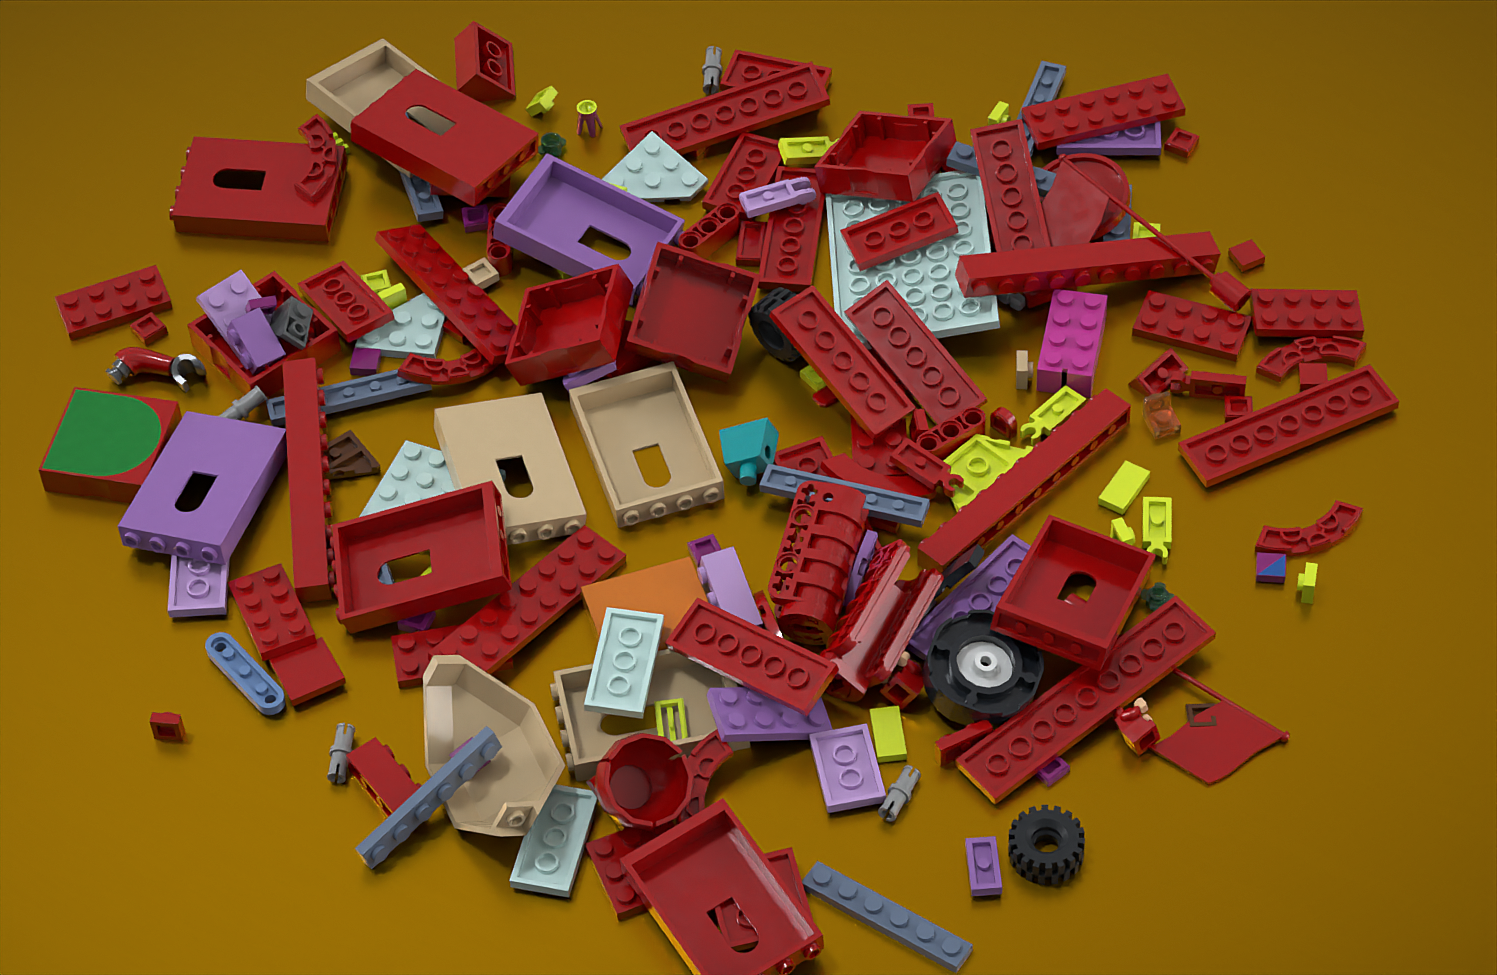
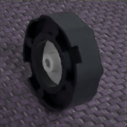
(980, 672)

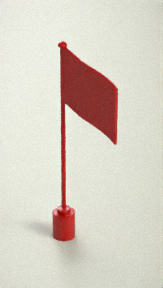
(1076, 209)
(1213, 750)

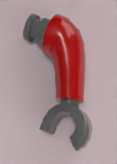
(140, 360)

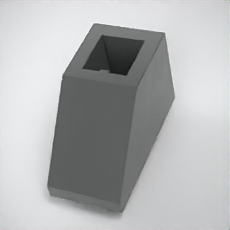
(292, 322)

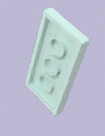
(624, 662)
(555, 842)

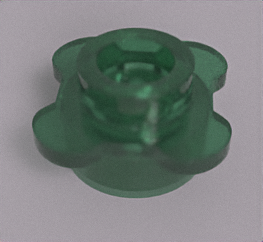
(551, 144)
(1152, 601)

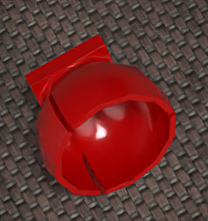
(641, 782)

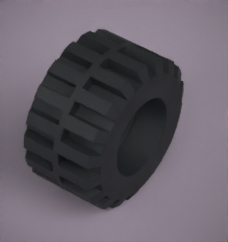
(767, 331)

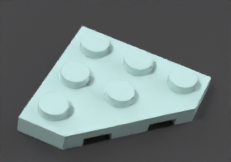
(657, 173)
(414, 330)

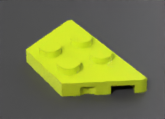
(979, 464)

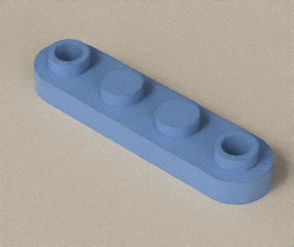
(245, 673)

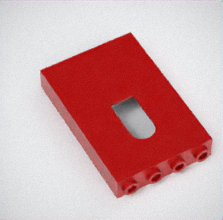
(466, 159)
(270, 213)
(465, 548)
(1036, 616)
(702, 867)

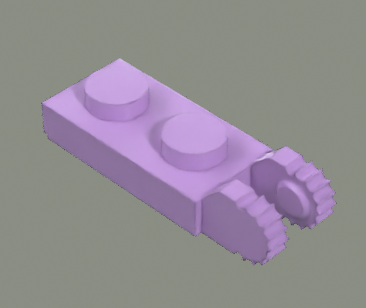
(776, 196)

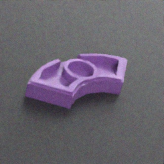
(861, 565)

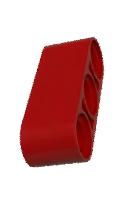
(712, 230)
(498, 253)
(953, 432)

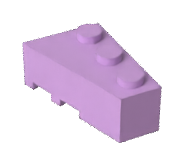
(727, 586)

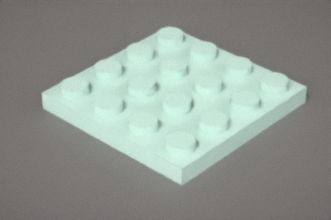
(413, 476)

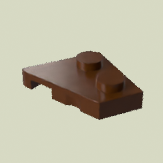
(349, 458)

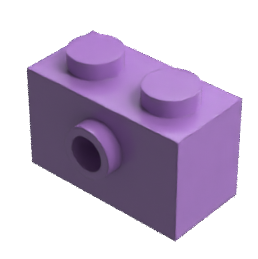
(255, 341)

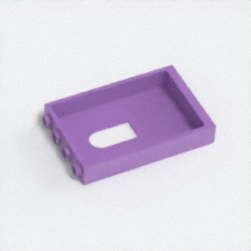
(563, 202)
(243, 460)

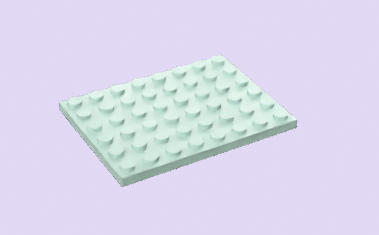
(924, 275)

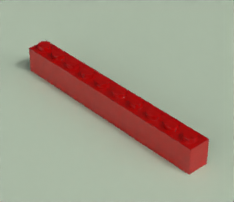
(1083, 264)
(307, 480)
(1026, 481)

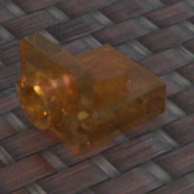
(1160, 415)

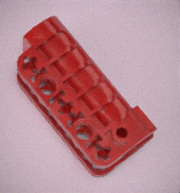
(878, 622)

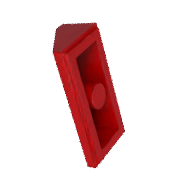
(1158, 374)

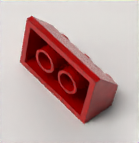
(484, 64)

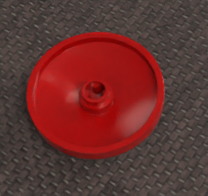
(1110, 177)

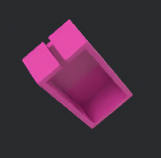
(1072, 341)

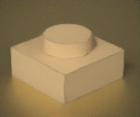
(482, 273)
(1023, 369)

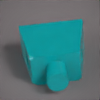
(749, 449)

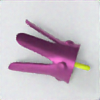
(587, 112)

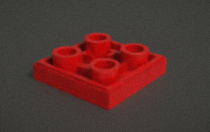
(307, 672)

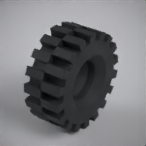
(1050, 826)

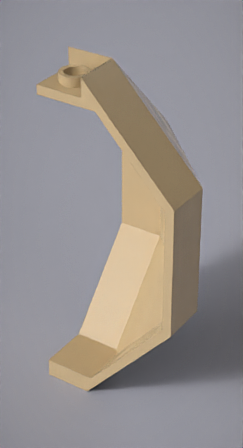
(518, 780)

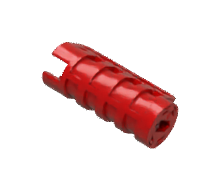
(818, 561)

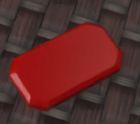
(824, 397)

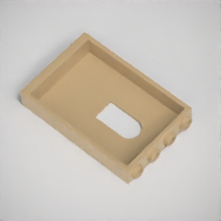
(362, 79)
(640, 413)
(508, 428)
(671, 679)

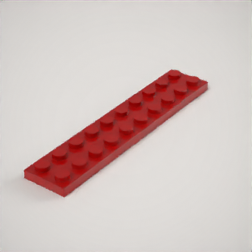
(1084, 700)

